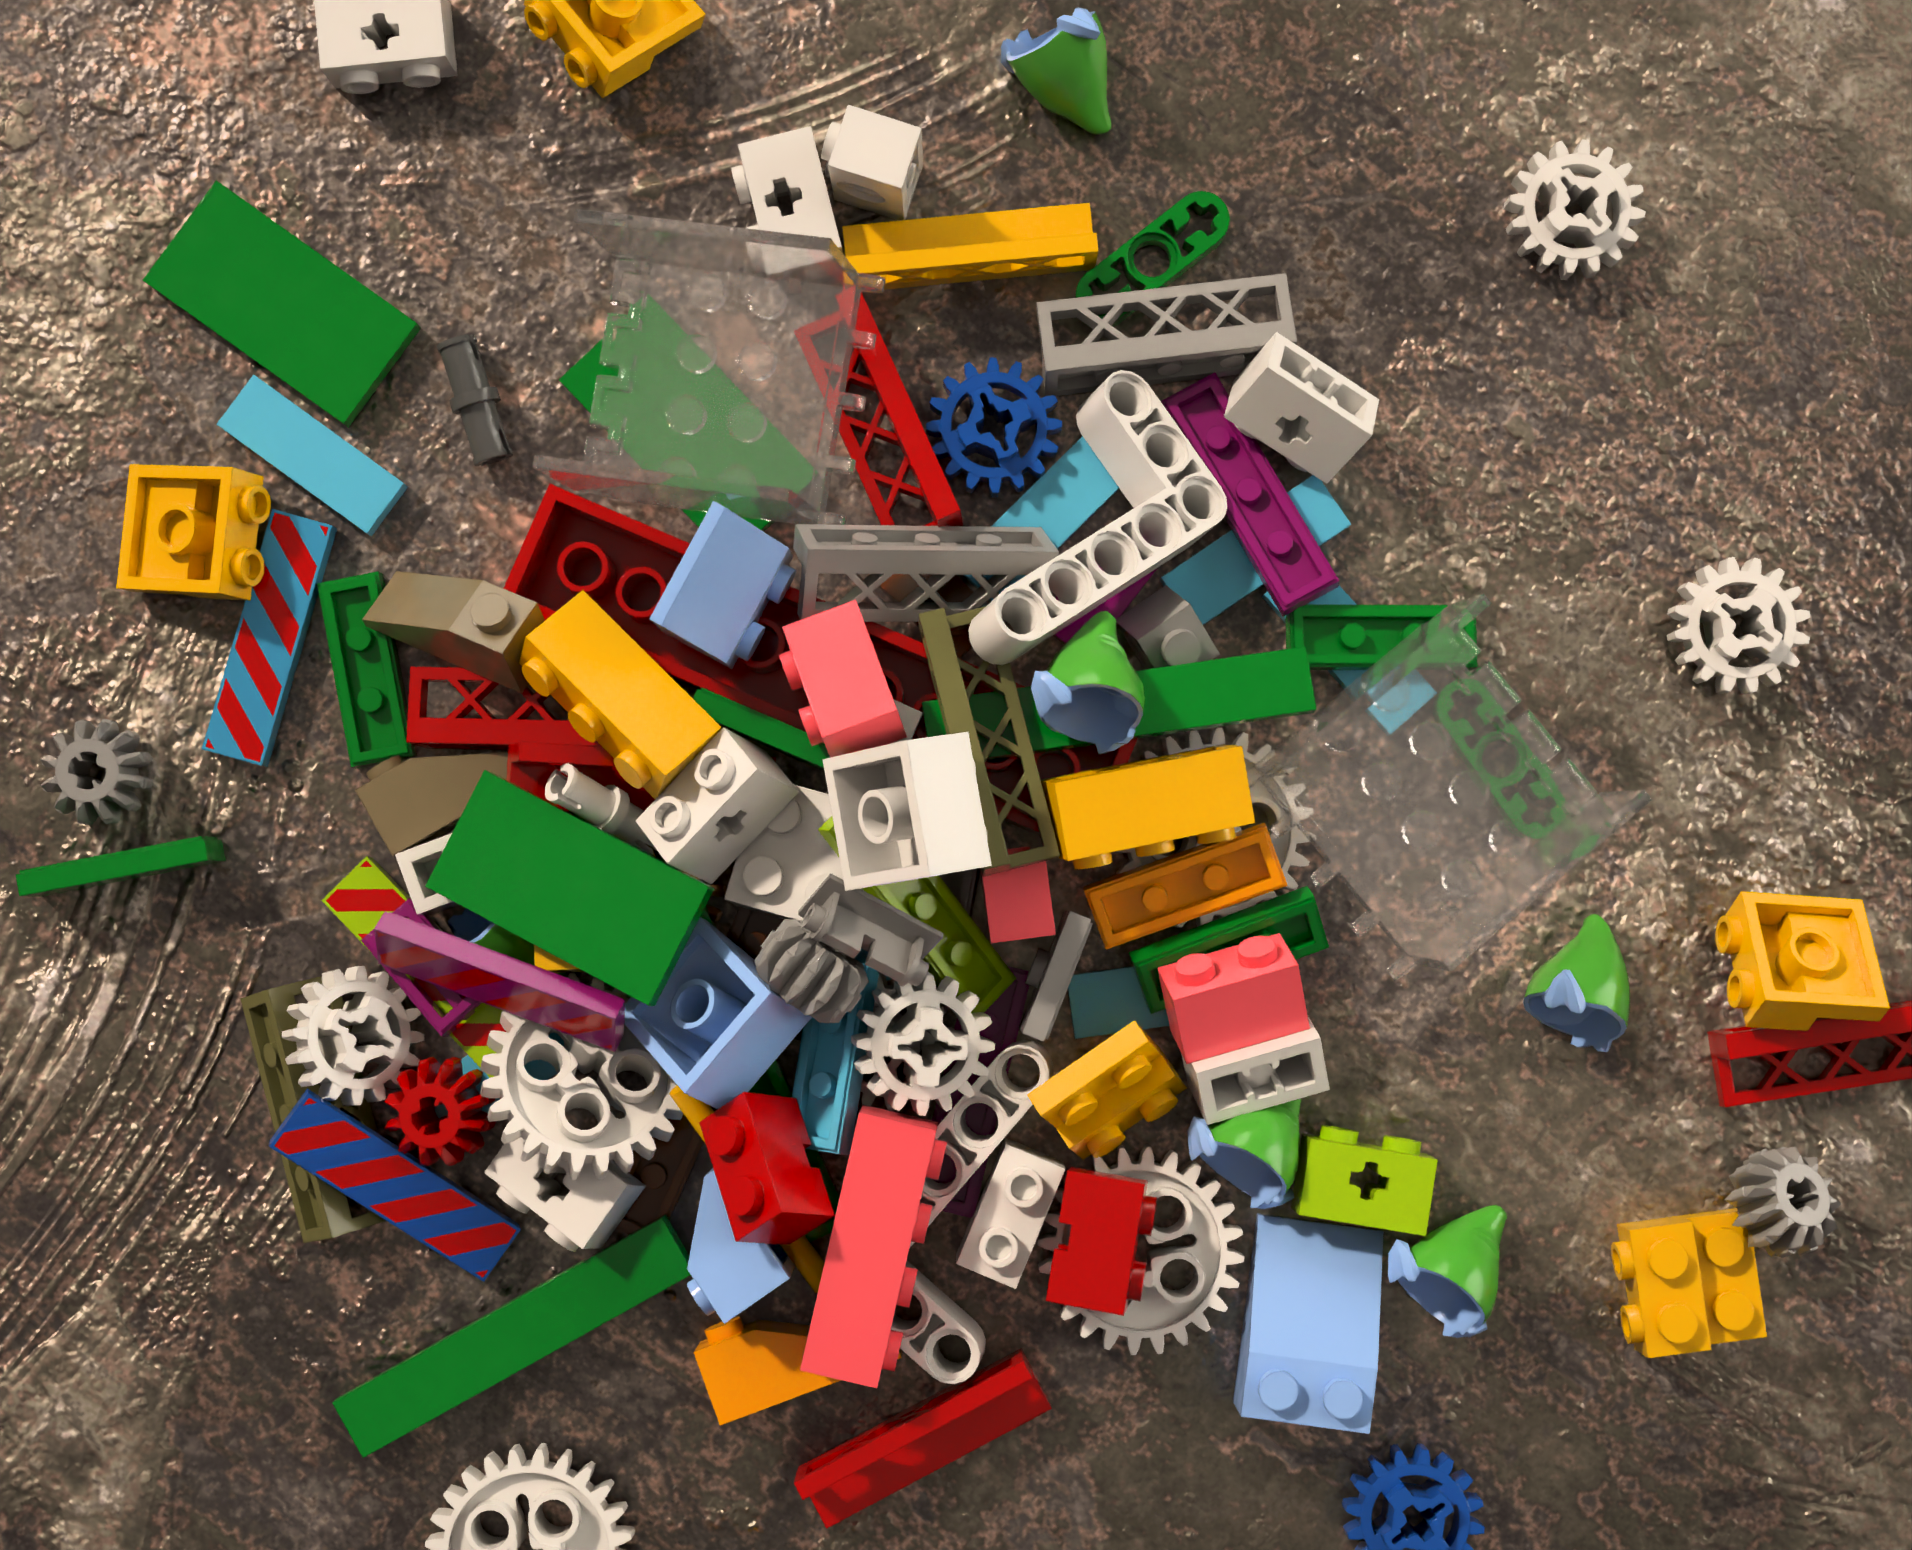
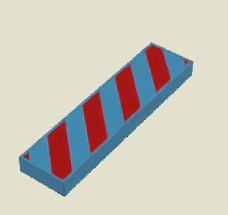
(269, 639)

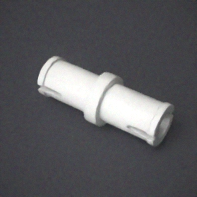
(599, 805)

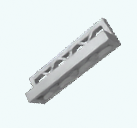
(1159, 356)
(914, 551)

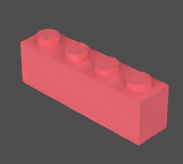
(870, 1247)

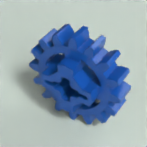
(1019, 415)
(1432, 1499)

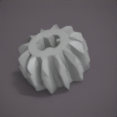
(86, 793)
(810, 973)
(1783, 1202)

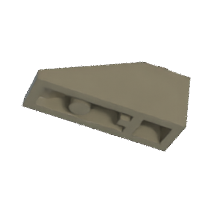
(458, 622)
(423, 795)

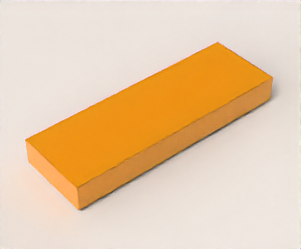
(1185, 886)

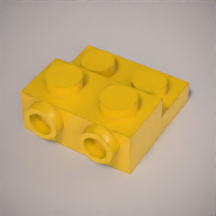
(611, 39)
(192, 531)
(1800, 960)
(1109, 1092)
(1687, 1283)

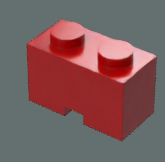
(764, 1169)
(1099, 1261)

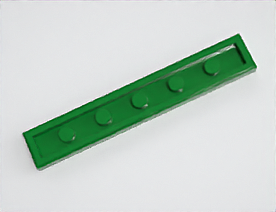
(1175, 699)
(513, 1336)

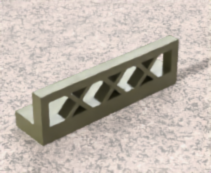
(957, 718)
(318, 1206)

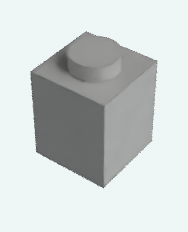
(1166, 631)

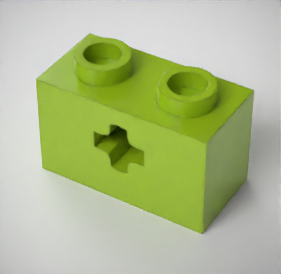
(1395, 1203)

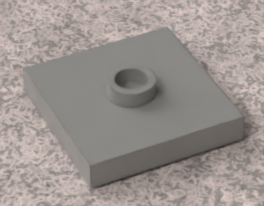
(1052, 974)

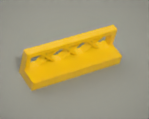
(974, 246)

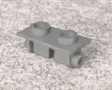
(860, 920)

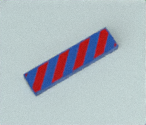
(394, 1185)

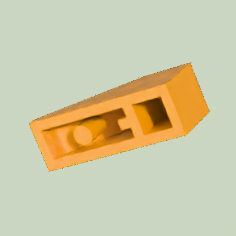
(755, 1366)

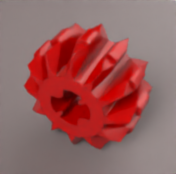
(443, 1136)

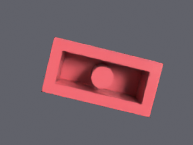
(842, 681)
(1018, 902)
(1233, 997)

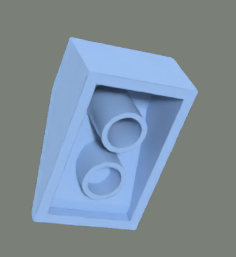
(1311, 1324)

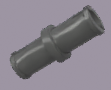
(474, 400)

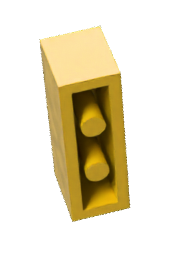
(616, 694)
(1149, 804)

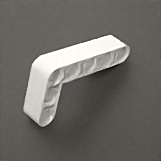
(1172, 504)
(968, 1150)

